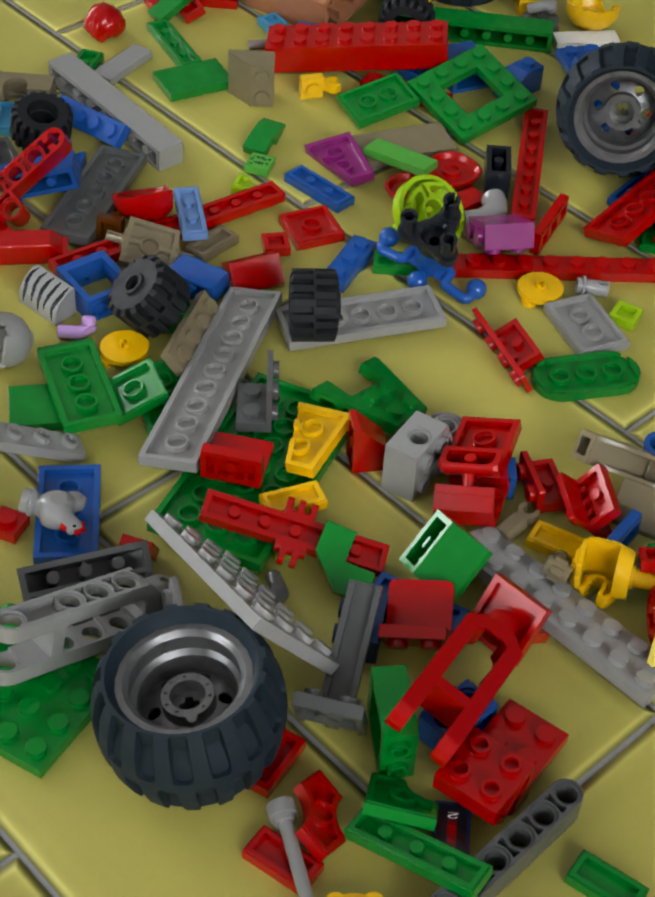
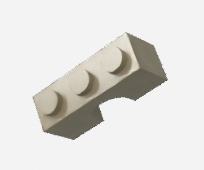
(16, 84)

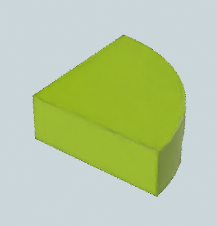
(241, 183)

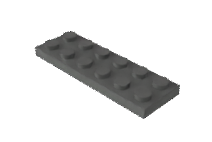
(104, 174)

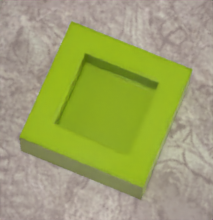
(626, 315)

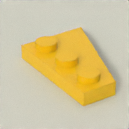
(314, 438)

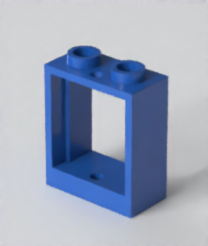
(84, 272)

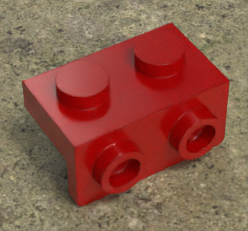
(540, 483)

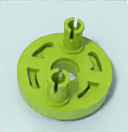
(420, 195)

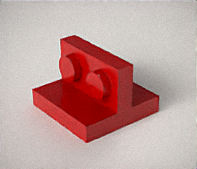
(527, 610)

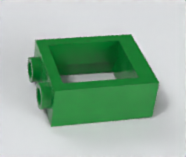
(392, 749)

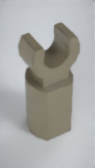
(517, 522)

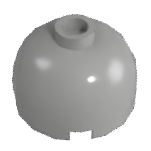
(14, 340)

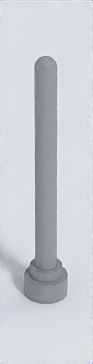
(283, 814)

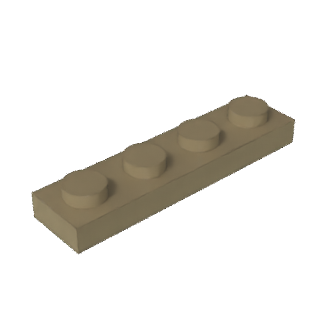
(189, 332)

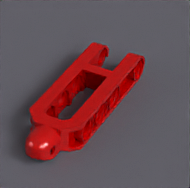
(444, 699)

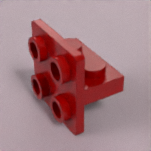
(590, 500)

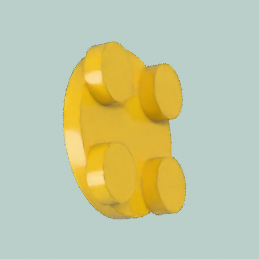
(539, 289)
(123, 348)

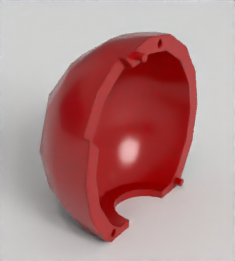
(146, 203)

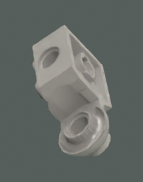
(415, 451)

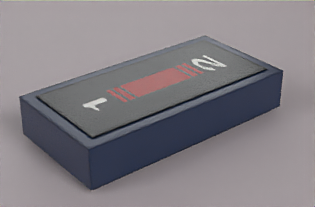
(453, 825)

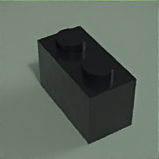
(497, 169)

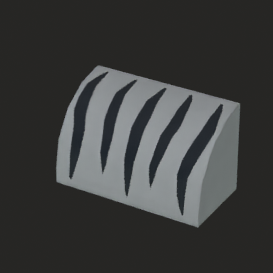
(47, 295)

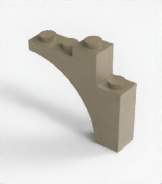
(616, 456)

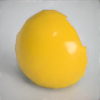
(591, 15)

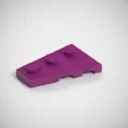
(343, 158)

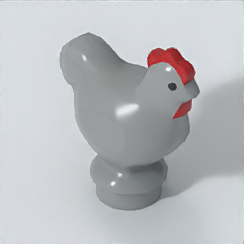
(55, 509)

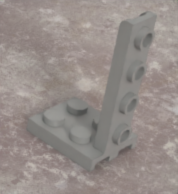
(41, 443)

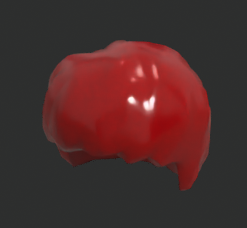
(104, 22)

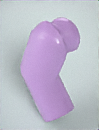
(80, 331)

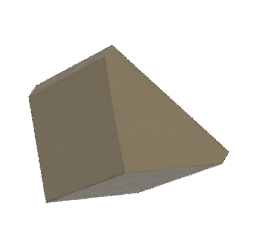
(642, 499)

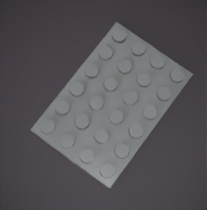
(242, 593)

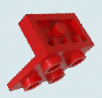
(236, 459)

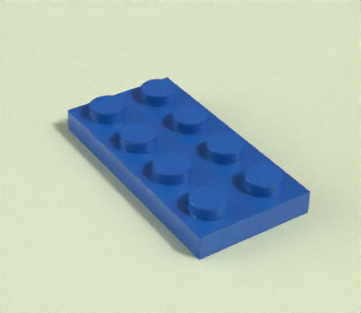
(57, 544)

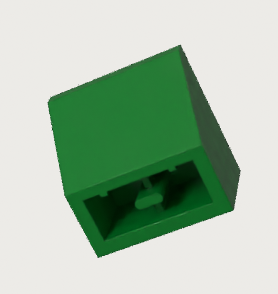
(445, 553)

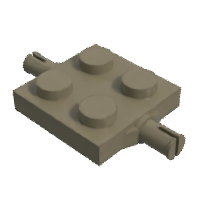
(147, 239)

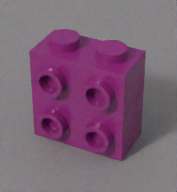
(500, 233)

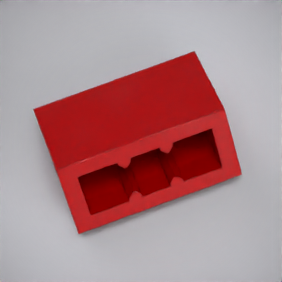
(255, 271)

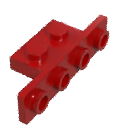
(514, 347)

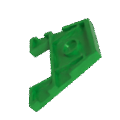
(384, 403)

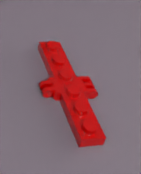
(290, 531)

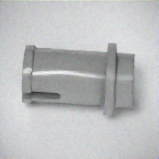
(595, 287)

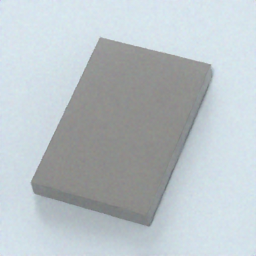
(585, 325)

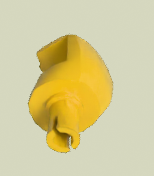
(609, 567)

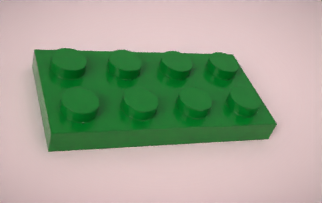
(79, 387)

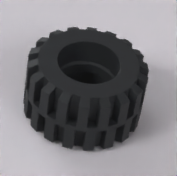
(418, 9)
(37, 113)

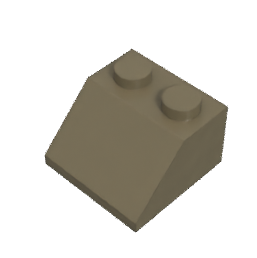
(252, 76)

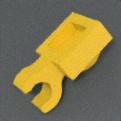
(314, 84)

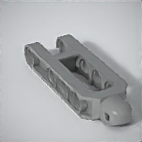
(47, 624)

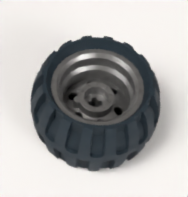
(581, 122)
(189, 706)

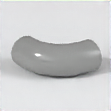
(492, 203)

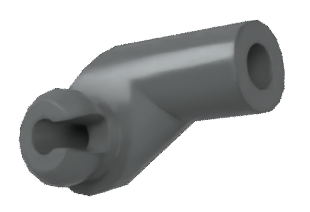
(277, 585)

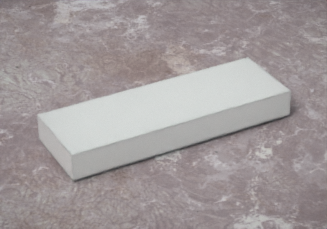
(581, 38)

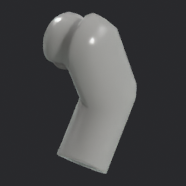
(542, 5)

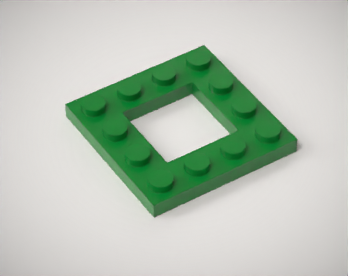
(512, 100)

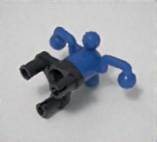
(431, 249)

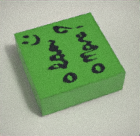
(259, 164)

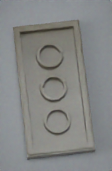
(424, 139)

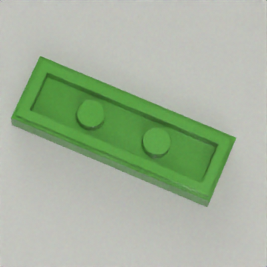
(400, 157)

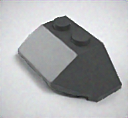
(69, 571)

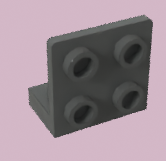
(255, 403)

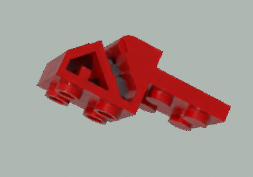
(477, 470)
(500, 763)

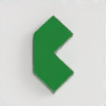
(332, 554)

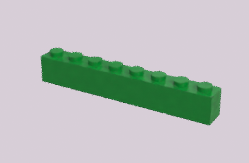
(494, 29)

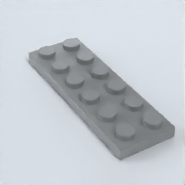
(377, 316)

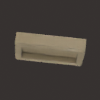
(218, 241)

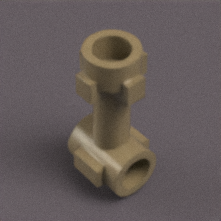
(557, 567)

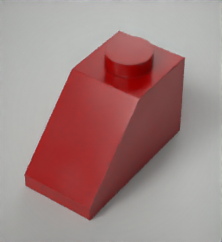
(364, 444)

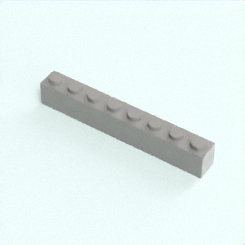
(92, 90)

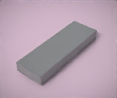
(124, 63)

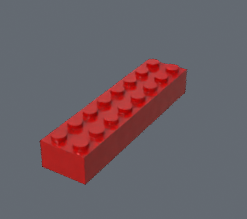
(358, 46)

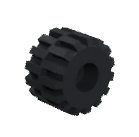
(149, 296)
(314, 305)

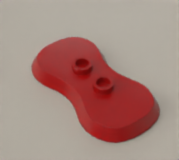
(452, 167)

